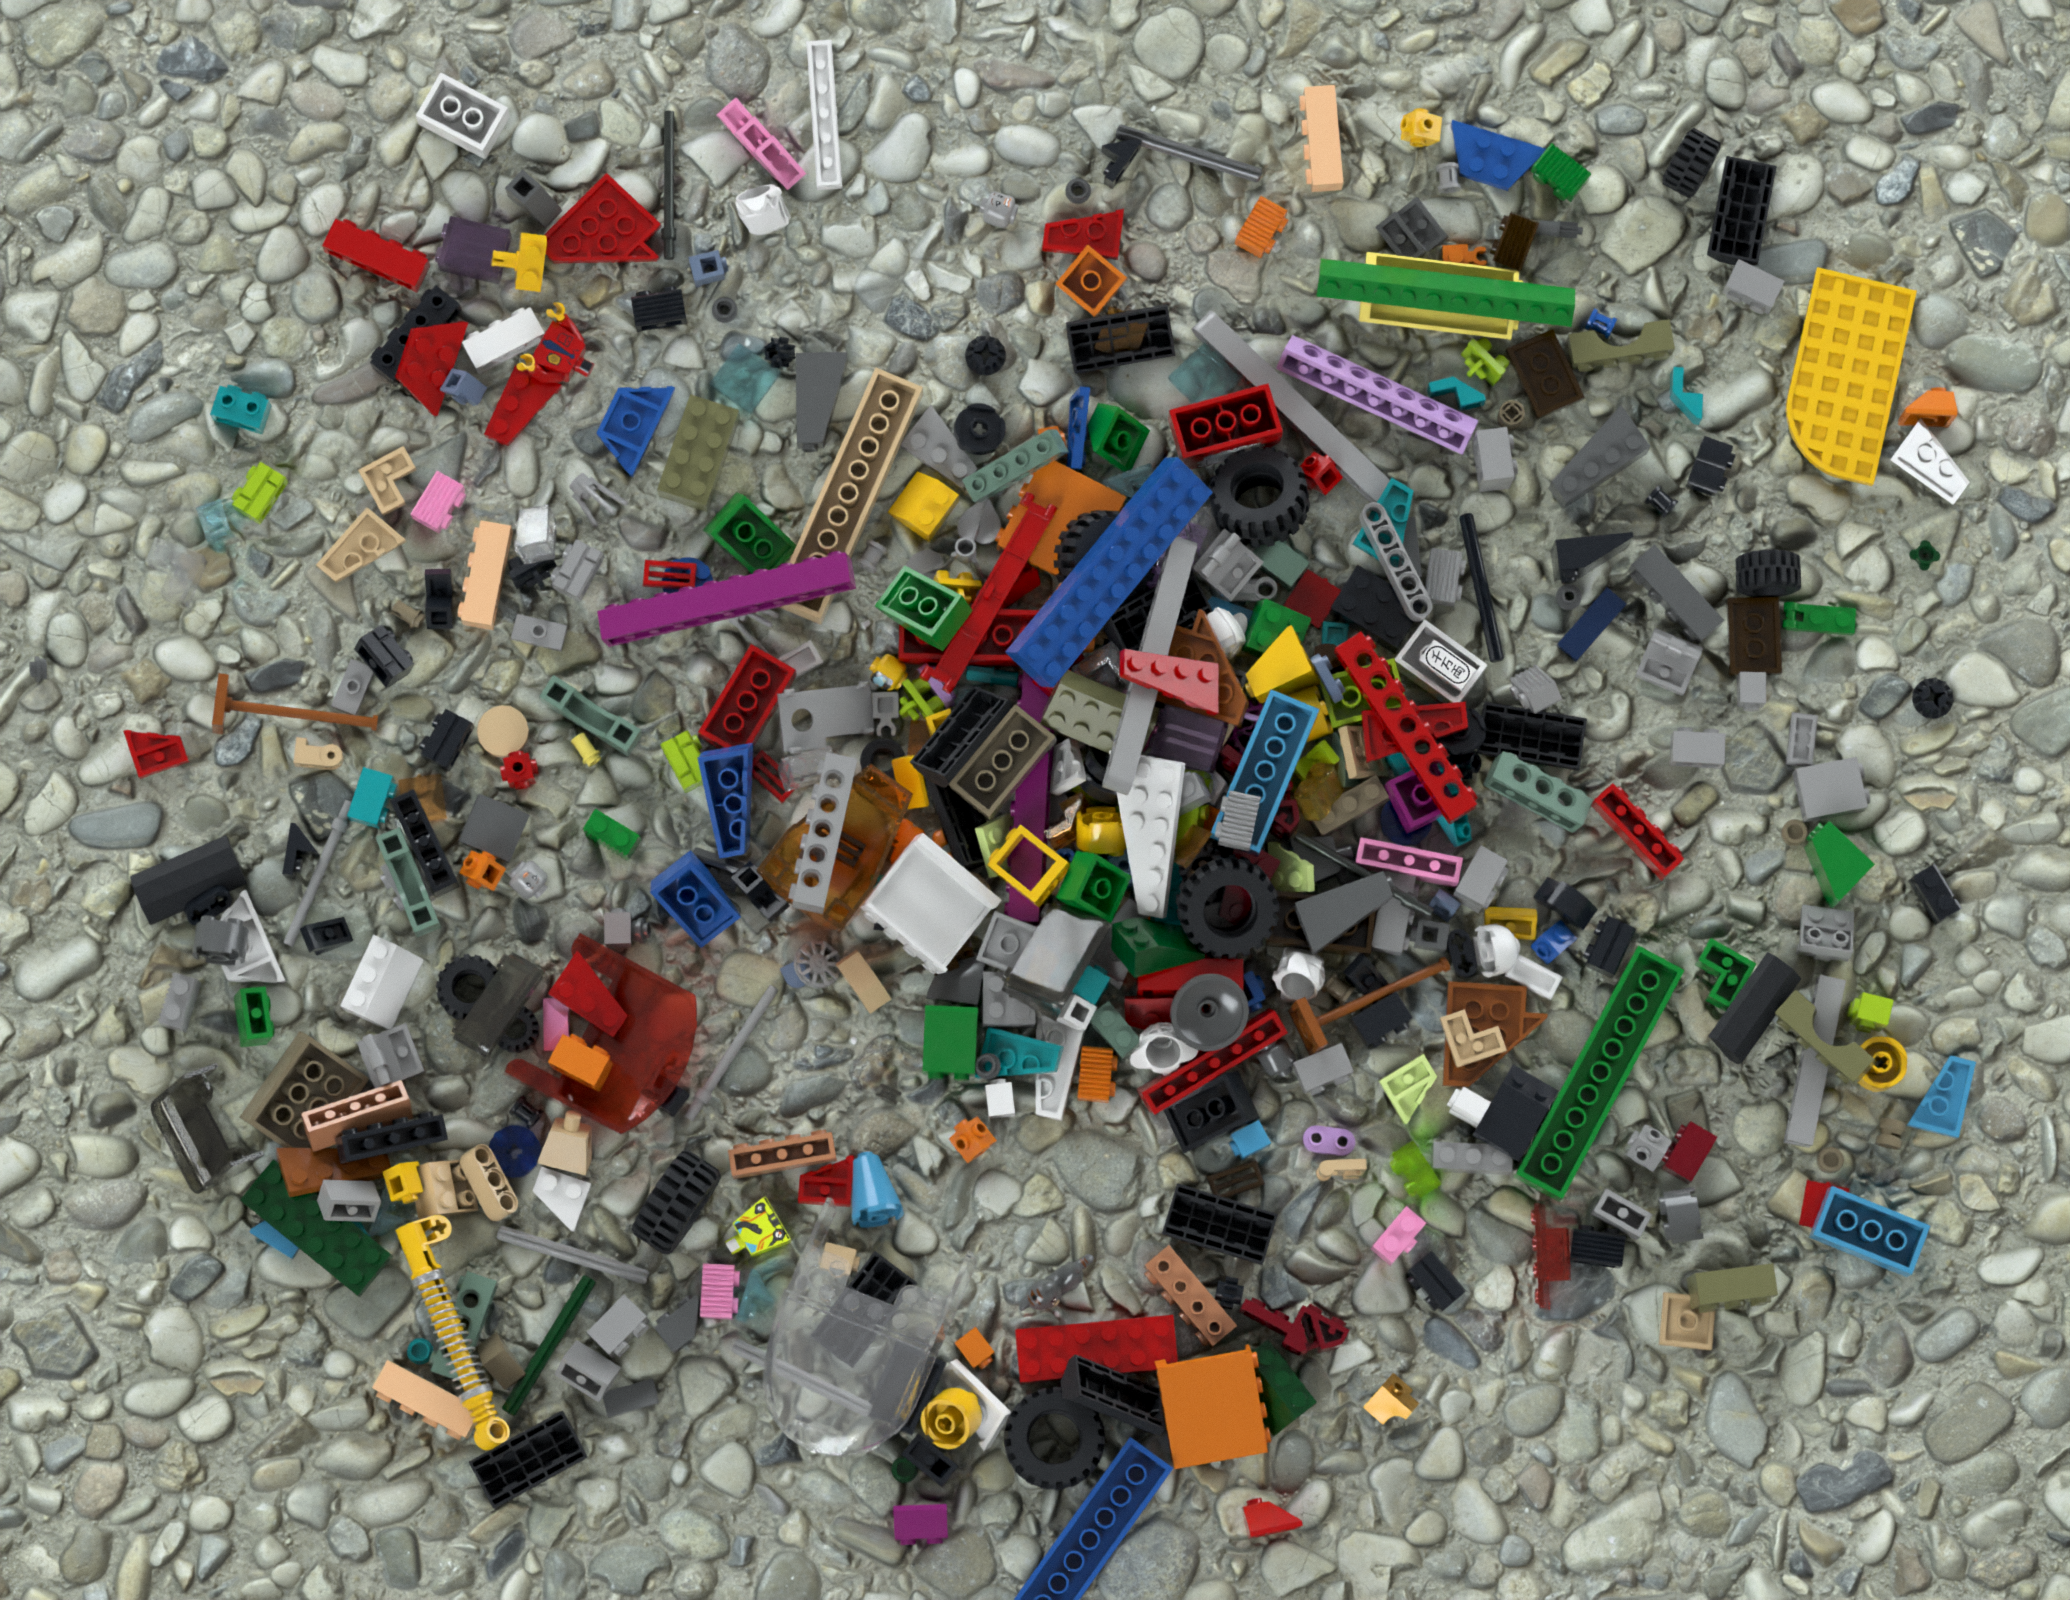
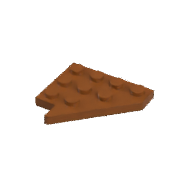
(1203, 645)
(1486, 1008)

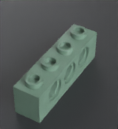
(1015, 465)
(1524, 793)
(467, 1285)

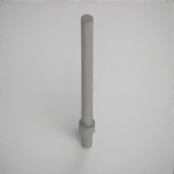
(338, 827)
(704, 1095)

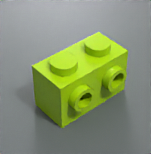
(1870, 1012)

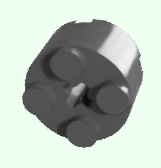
(220, 940)
(1681, 1215)

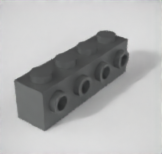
(1675, 594)

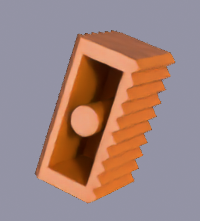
(1261, 227)
(1095, 1074)

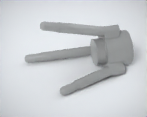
(586, 488)
(736, 621)

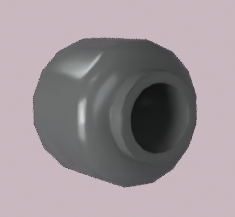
(1277, 1058)

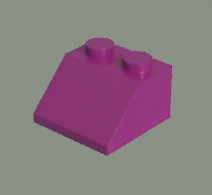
(1412, 801)
(920, 1523)

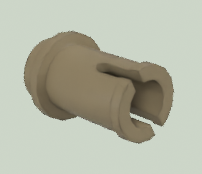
(408, 614)

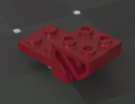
(1287, 816)
(1326, 1332)

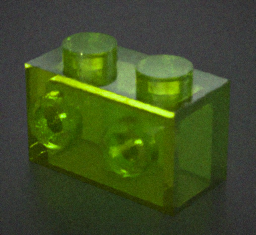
(1414, 1170)

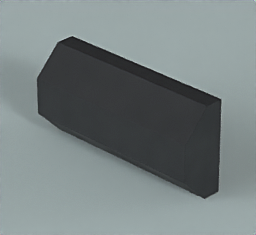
(1741, 211)
(1084, 334)
(1129, 620)
(960, 735)
(1532, 737)
(959, 824)
(175, 882)
(1754, 1008)
(1219, 1224)
(880, 1279)
(1113, 1394)
(528, 1459)

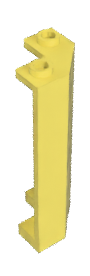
(1437, 319)

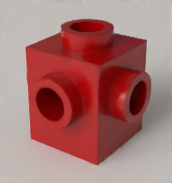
(1320, 473)
(521, 779)

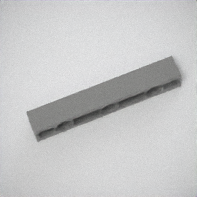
(1811, 1073)

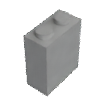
(1831, 789)

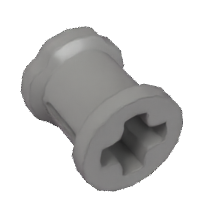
(1448, 177)
(871, 556)

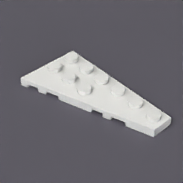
(1150, 830)

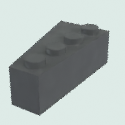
(1602, 457)

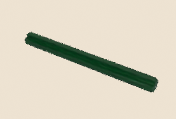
(549, 1345)

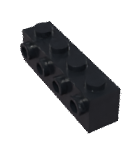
(434, 309)
(392, 1138)

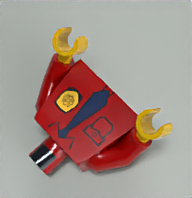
(558, 352)

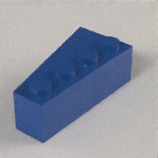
(728, 793)

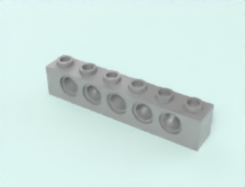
(843, 770)

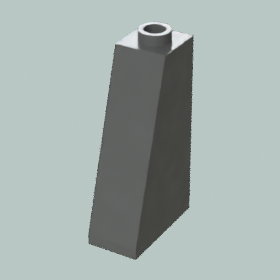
(817, 391)
(1340, 909)

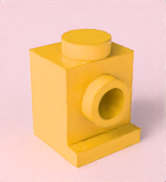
(403, 1182)

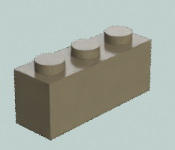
(1352, 806)

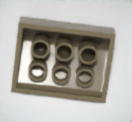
(299, 1082)

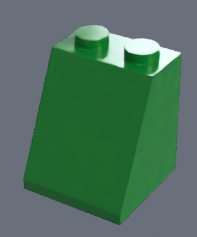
(1835, 862)
(950, 1042)

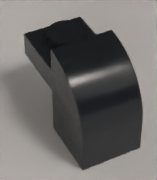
(1566, 901)

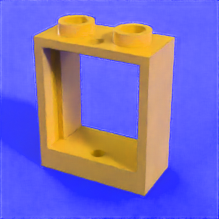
(1047, 882)

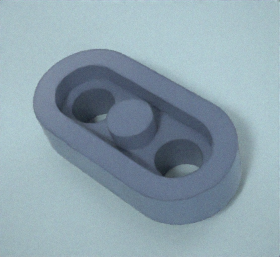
(1322, 667)

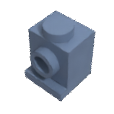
(702, 261)
(463, 387)

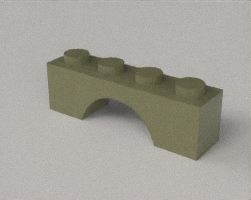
(1589, 350)
(1849, 1060)

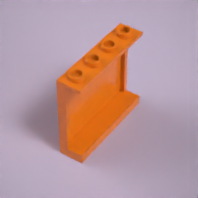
(1072, 496)
(1213, 1408)

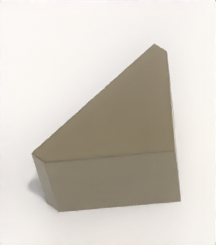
(500, 1361)

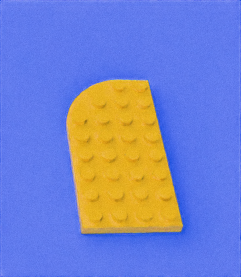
(1847, 372)

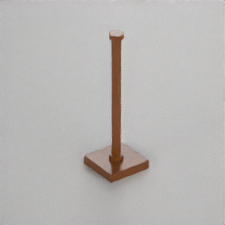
(225, 704)
(1310, 1026)

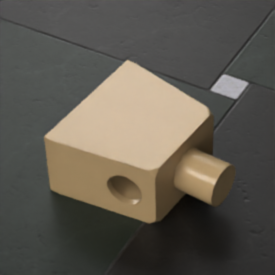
(568, 1145)

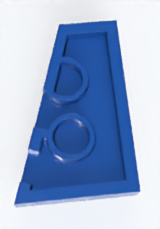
(1077, 428)

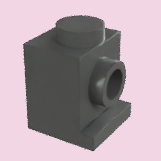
(1437, 930)

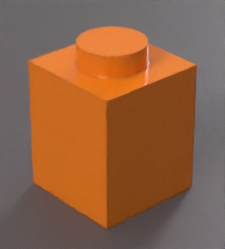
(975, 1349)

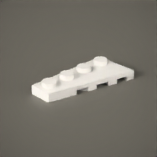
(1054, 1088)

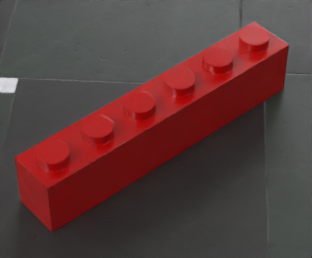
(1207, 1065)

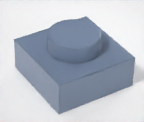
(1444, 905)

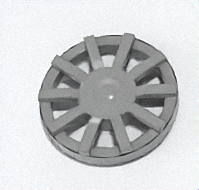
(817, 964)

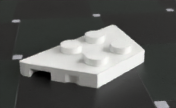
(260, 960)

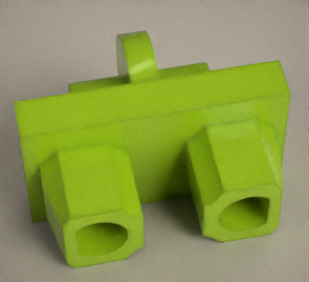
(1482, 363)
(914, 691)

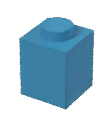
(1249, 1140)

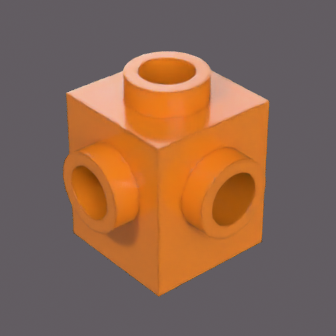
(482, 870)
(972, 1138)

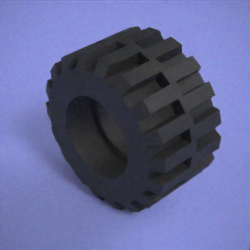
(1691, 163)
(1768, 573)
(453, 973)

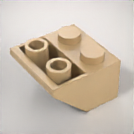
(444, 1190)

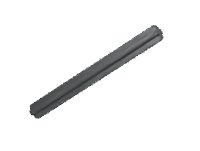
(1190, 153)

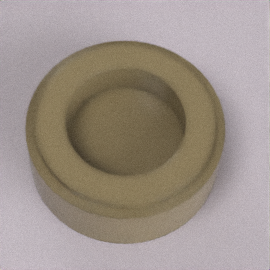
(1794, 832)
(1830, 1160)

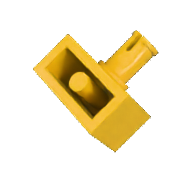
(527, 261)

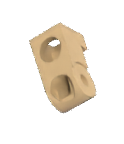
(327, 757)

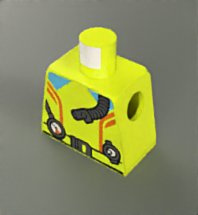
(758, 1230)

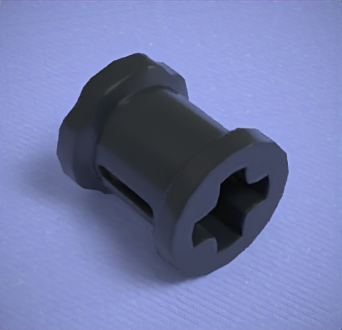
(1661, 501)
(526, 1112)

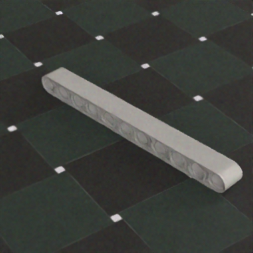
(1292, 406)
(1156, 640)

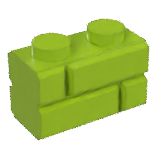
(259, 492)
(683, 756)

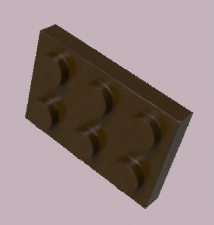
(1545, 374)
(1754, 635)

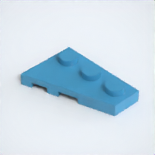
(1946, 1099)

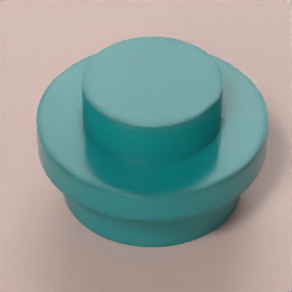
(419, 1351)

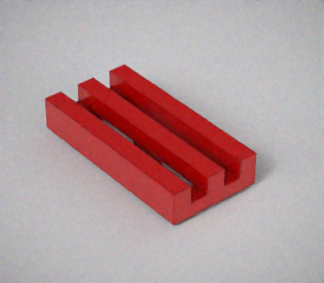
(667, 584)
(781, 798)

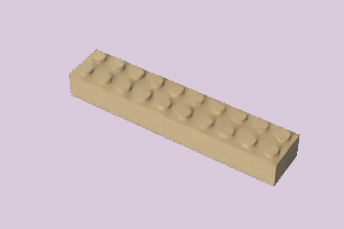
(856, 477)

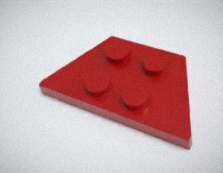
(428, 360)

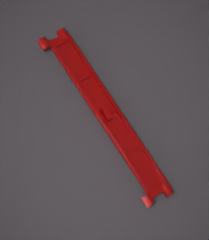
(992, 594)

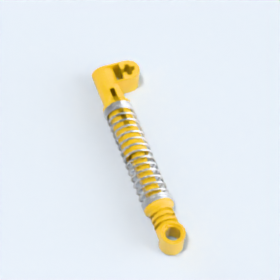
(428, 1277)

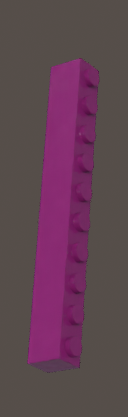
(726, 599)
(1033, 813)

